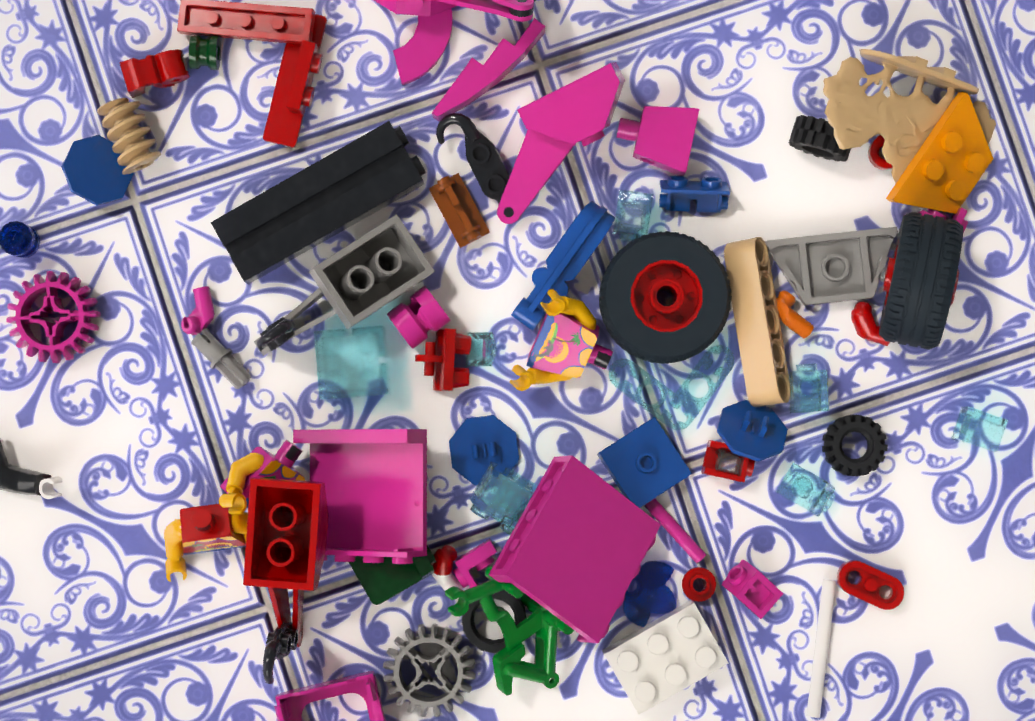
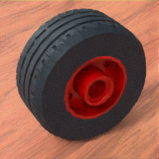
(691, 277)
(921, 280)

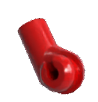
(865, 323)

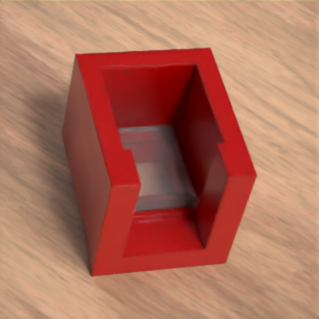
(724, 464)

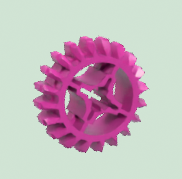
(53, 302)

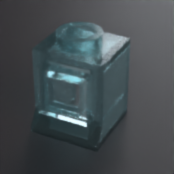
(632, 215)

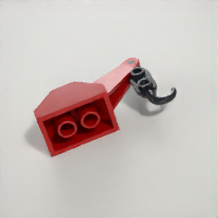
(285, 552)

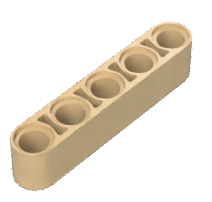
(757, 322)

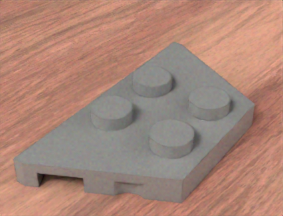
(833, 264)

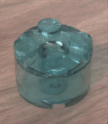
(502, 496)

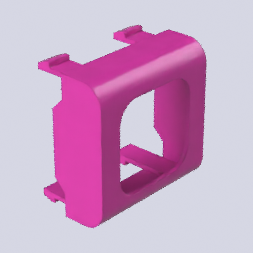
(292, 702)

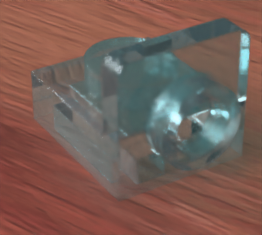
(807, 490)

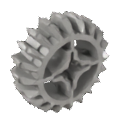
(441, 681)

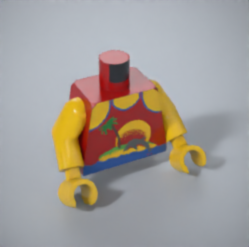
(202, 531)

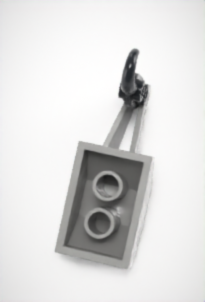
(357, 281)

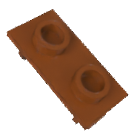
(459, 210)

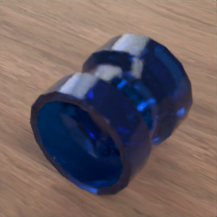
(25, 242)

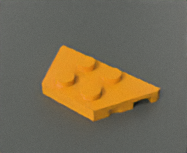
(947, 161)

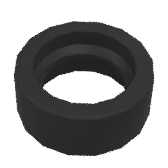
(476, 638)

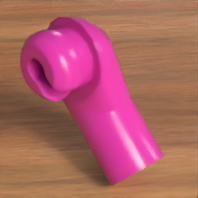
(202, 314)

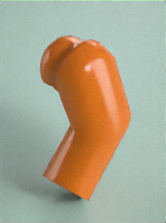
(790, 317)

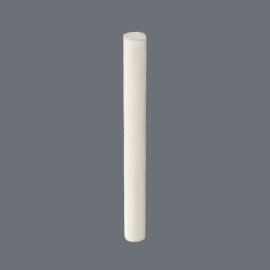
(821, 648)

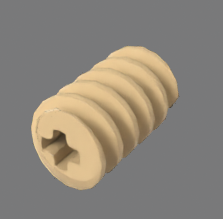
(128, 135)

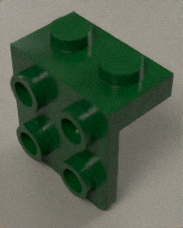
(387, 580)

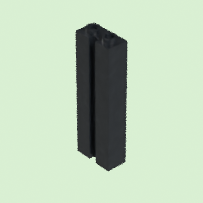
(319, 202)

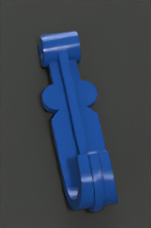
(565, 261)

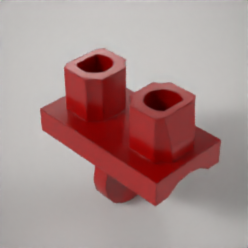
(440, 360)

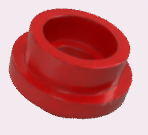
(693, 574)

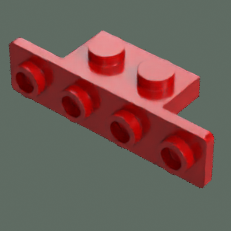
(294, 88)

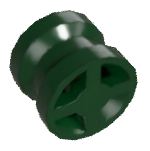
(204, 52)

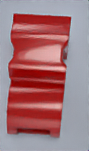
(157, 70)

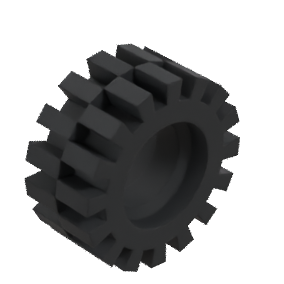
(816, 138)
(875, 445)

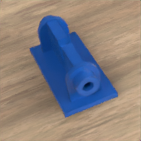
(706, 192)

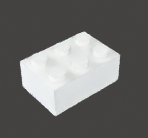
(665, 657)

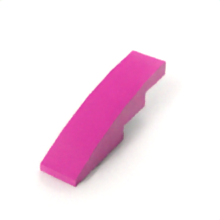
(479, 78)

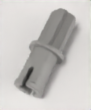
(221, 358)

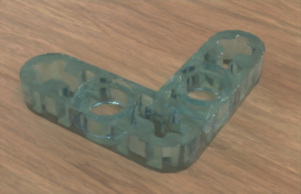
(682, 395)

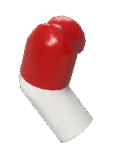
(443, 567)

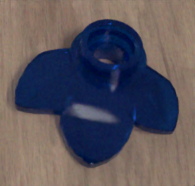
(650, 593)

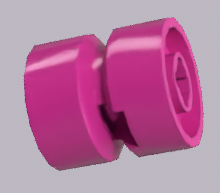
(418, 317)

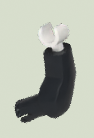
(25, 480)

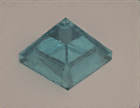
(482, 349)

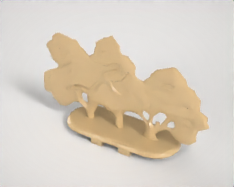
(899, 119)

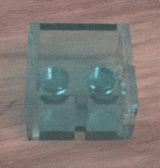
(350, 363)

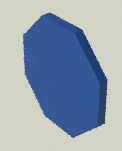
(94, 171)
(752, 431)
(481, 442)

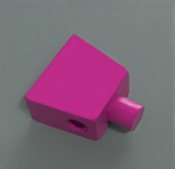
(662, 136)

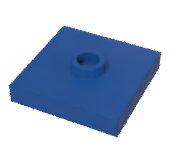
(644, 463)

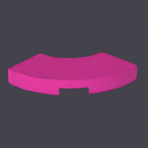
(425, 47)

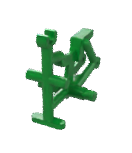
(508, 661)

